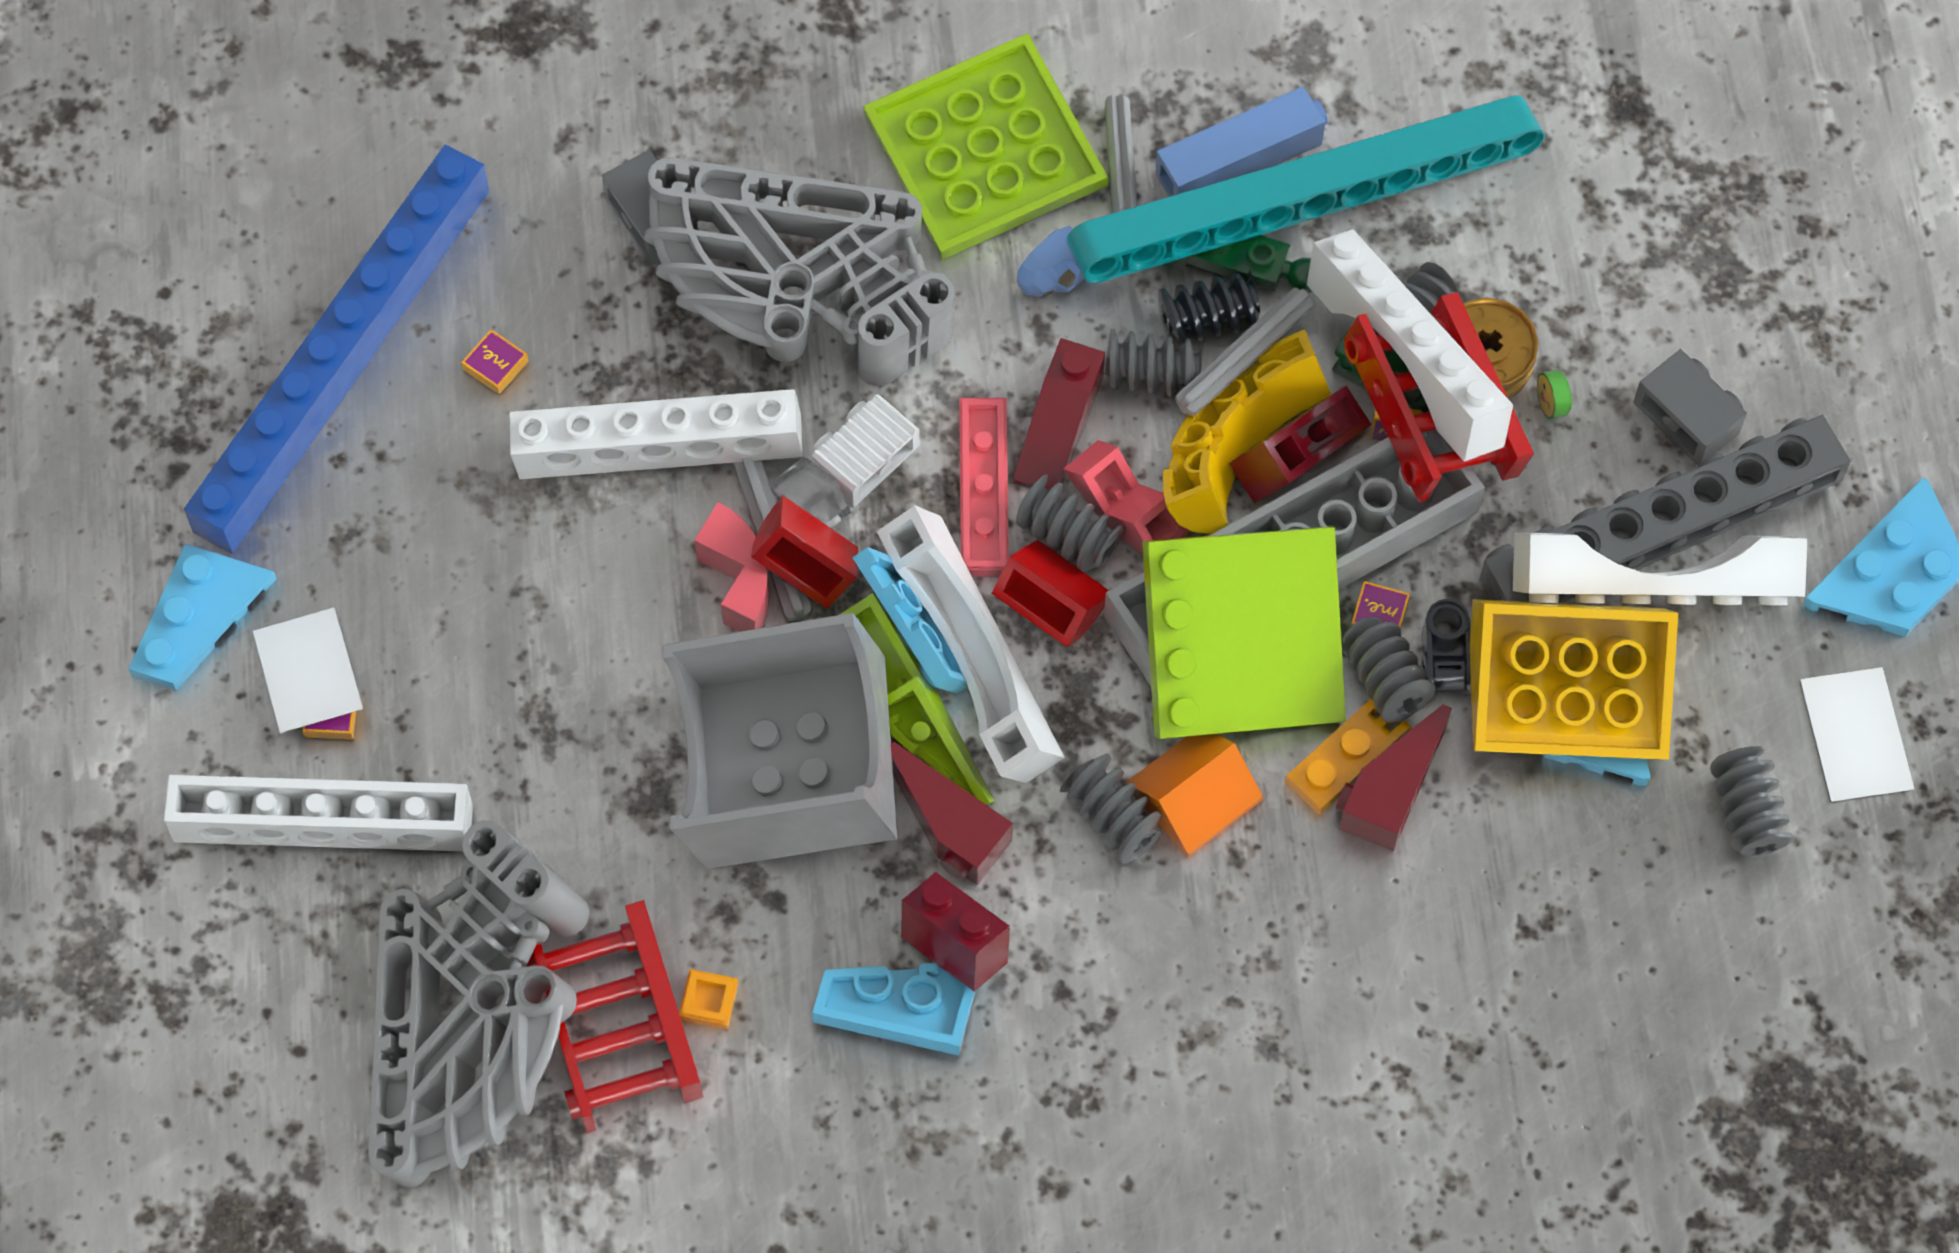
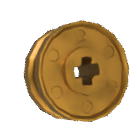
(1507, 339)

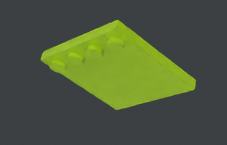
(985, 145)
(1244, 632)

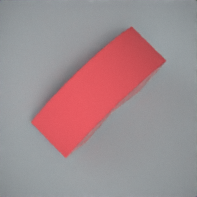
(1109, 485)
(727, 546)

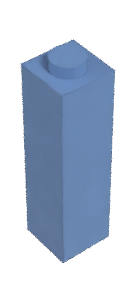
(1243, 143)

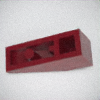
(1060, 413)
(1300, 444)
(1391, 782)
(957, 825)

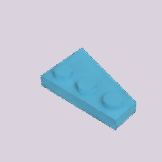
(193, 612)
(912, 620)
(904, 1006)

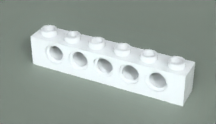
(656, 434)
(317, 812)

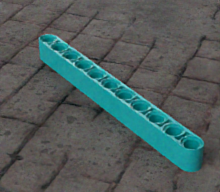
(1304, 189)

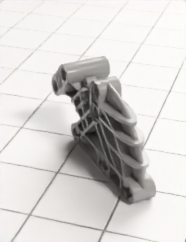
(888, 311)
(424, 1064)

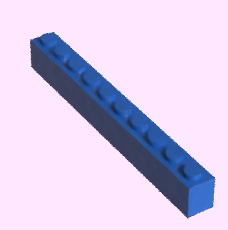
(337, 350)

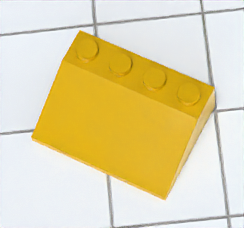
(1572, 678)

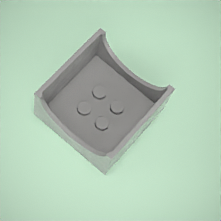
(784, 741)

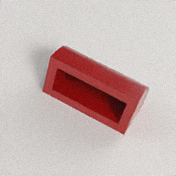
(805, 552)
(1050, 592)

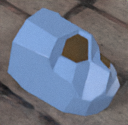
(1050, 267)

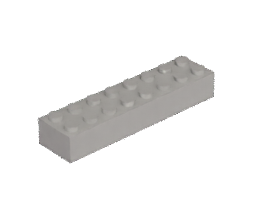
(1364, 501)

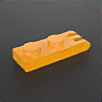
(1342, 756)

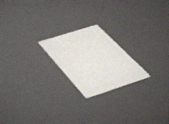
(307, 670)
(1857, 734)

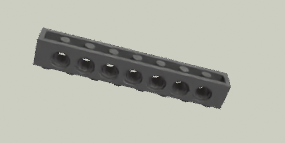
(1809, 443)

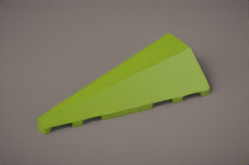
(914, 706)

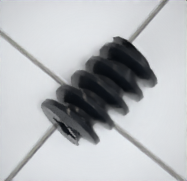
(1209, 308)

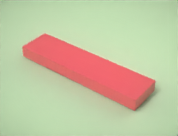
(984, 485)

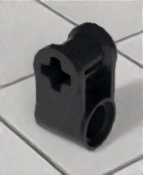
(1447, 655)

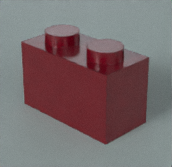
(955, 931)

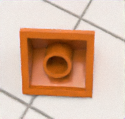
(1197, 789)

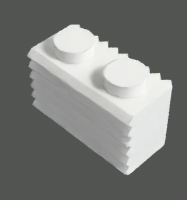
(866, 448)

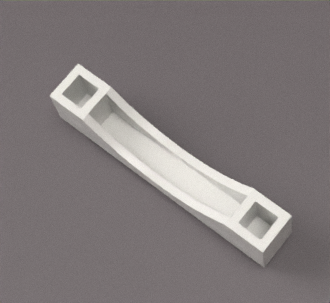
(1460, 396)
(1750, 567)
(1004, 705)

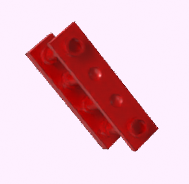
(1403, 428)
(661, 1026)

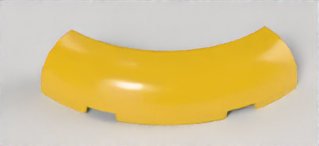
(1243, 414)

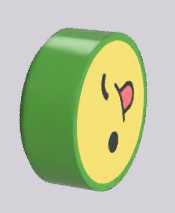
(1554, 394)

